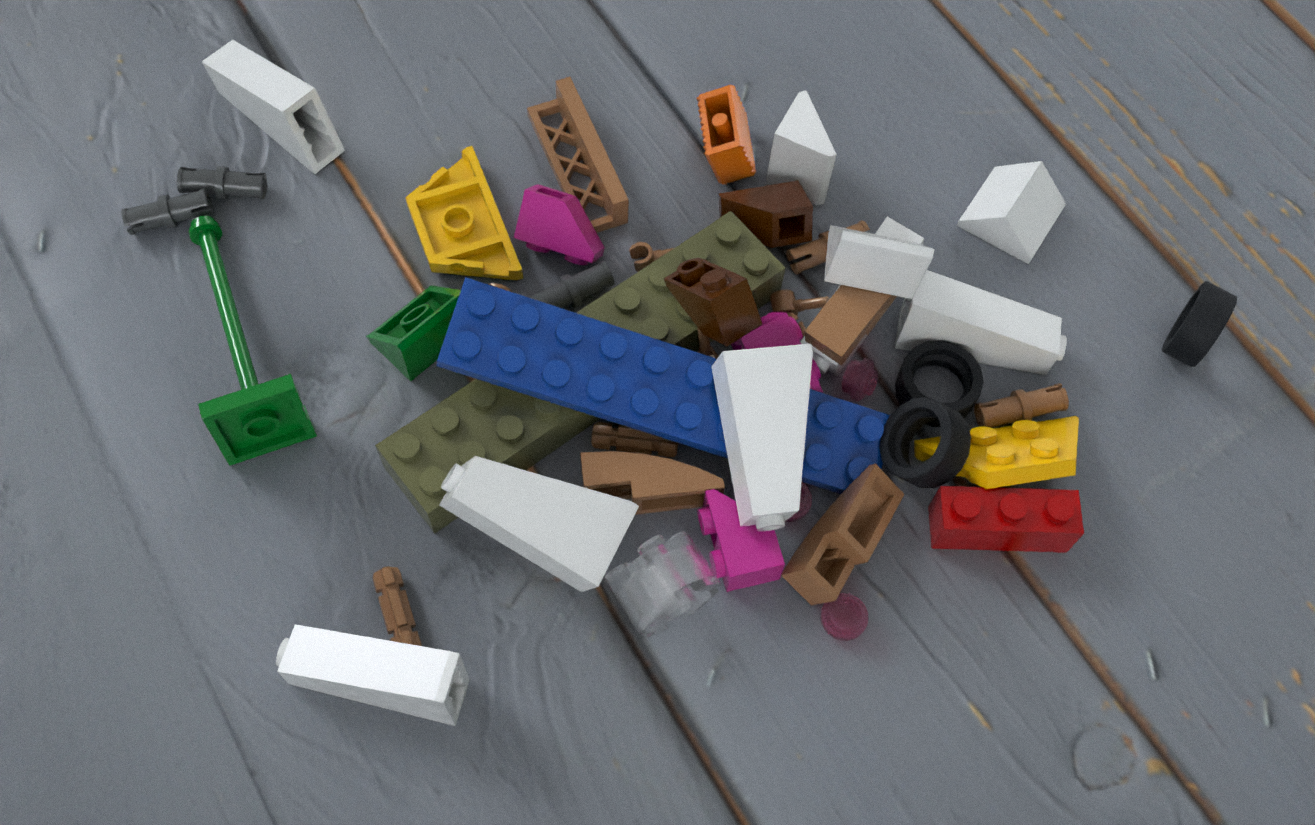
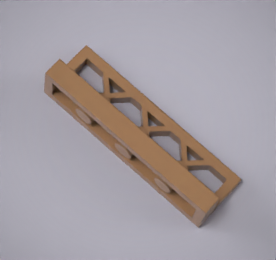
(589, 150)

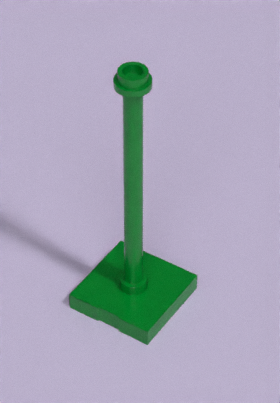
(258, 415)

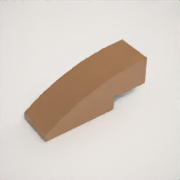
(846, 321)
(647, 480)
(843, 537)

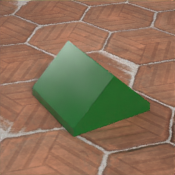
(417, 331)

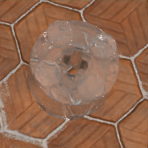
(663, 583)

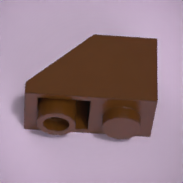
(773, 213)
(715, 300)

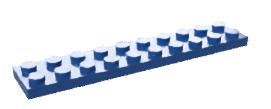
(633, 380)

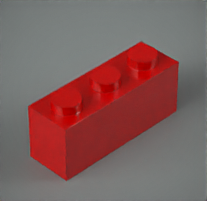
(1005, 519)

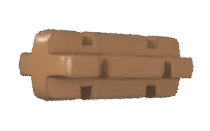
(631, 440)
(395, 606)

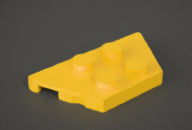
(462, 223)
(1016, 453)

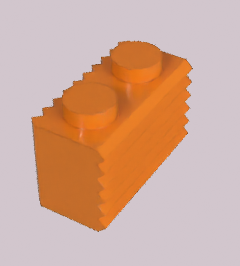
(726, 134)

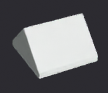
(802, 151)
(1015, 209)
(875, 262)

